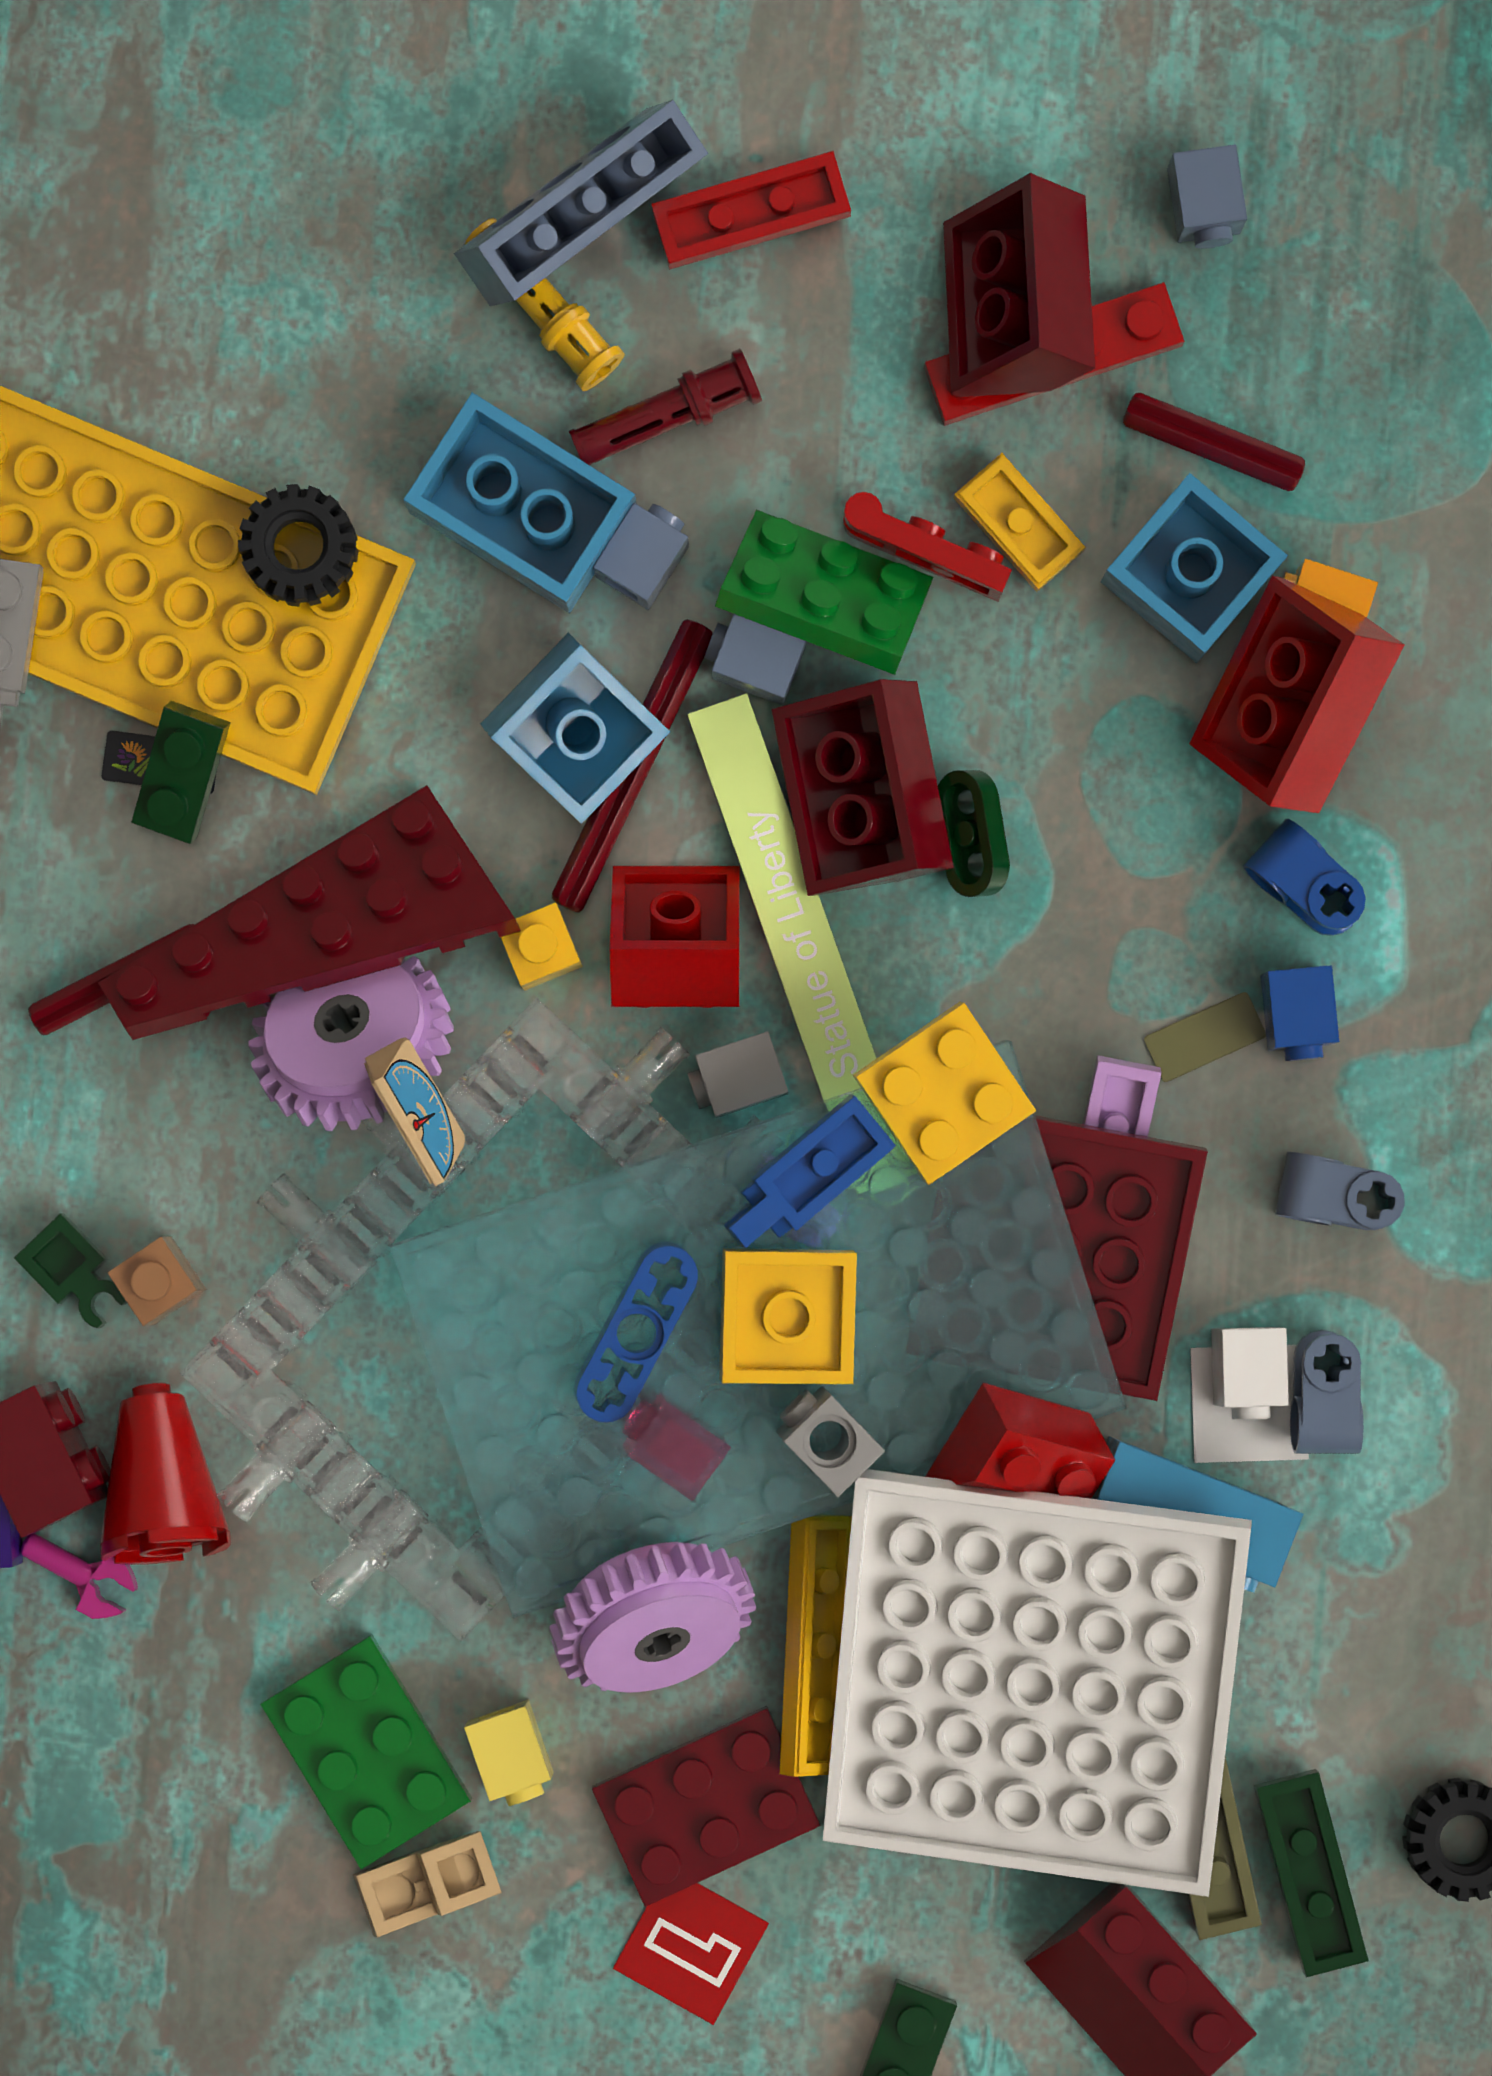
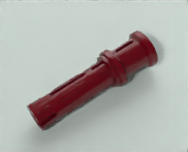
(695, 399)

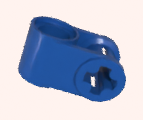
(1295, 870)

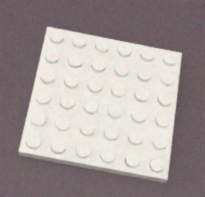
(1035, 1681)

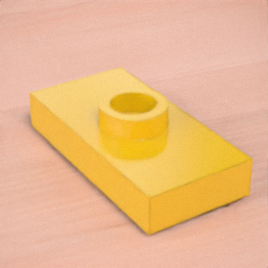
(1019, 522)

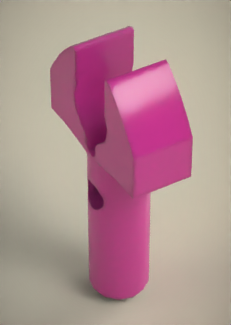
(81, 1574)

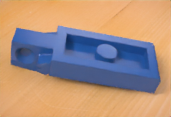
(810, 1172)

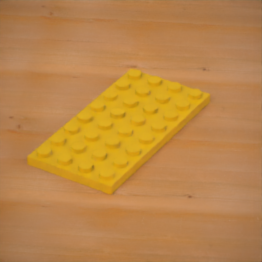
(154, 598)

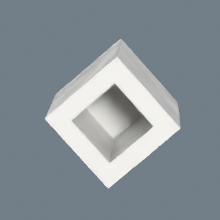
(1250, 1370)

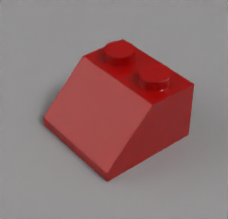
(675, 936)
(1024, 1446)

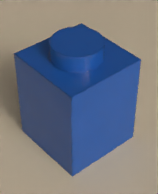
(1300, 1011)

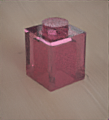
(674, 1444)

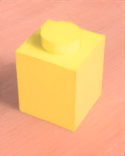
(510, 1753)

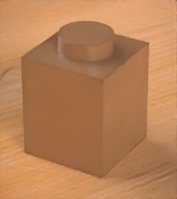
(156, 1281)

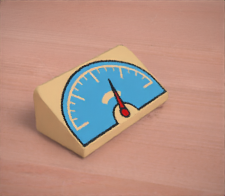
(416, 1108)

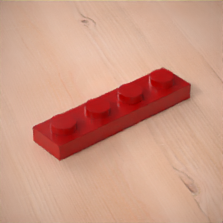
(1123, 334)

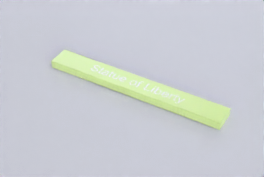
(775, 878)

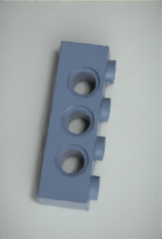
(581, 203)

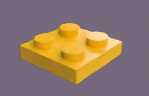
(944, 1093)
(788, 1316)

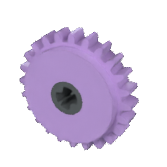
(318, 1041)
(652, 1617)

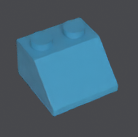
(574, 728)

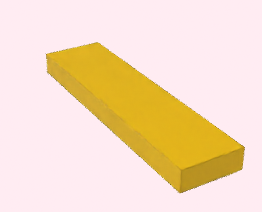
(813, 1641)

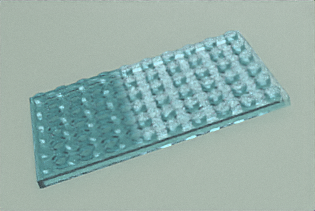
(950, 1295)

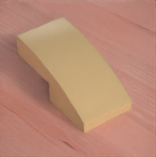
(427, 1883)

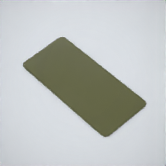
(1205, 1036)

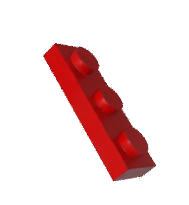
(751, 210)

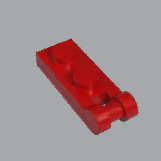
(923, 546)

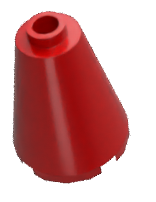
(159, 1484)

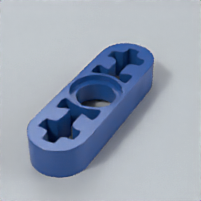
(599, 1368)

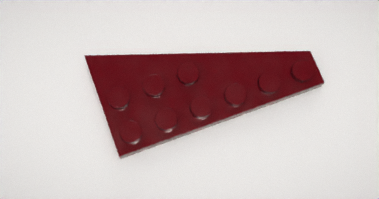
(332, 917)

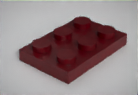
(704, 1806)

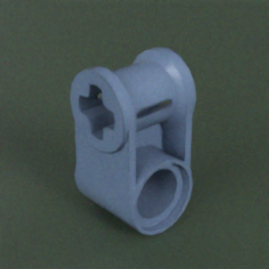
(1327, 1191)
(1328, 1409)

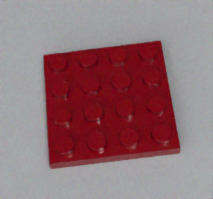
(1132, 1226)

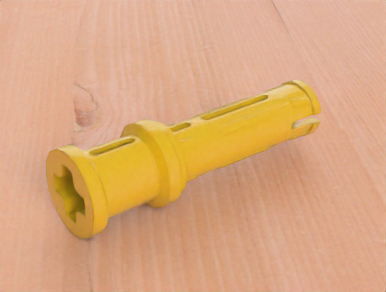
(566, 328)

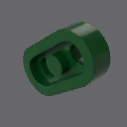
(974, 833)

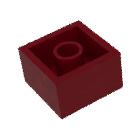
(46, 1460)

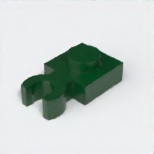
(66, 1264)

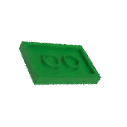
(824, 591)
(366, 1751)

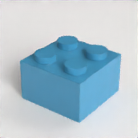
(1193, 568)

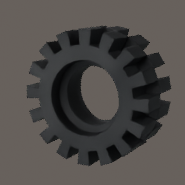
(290, 507)
(1424, 1834)

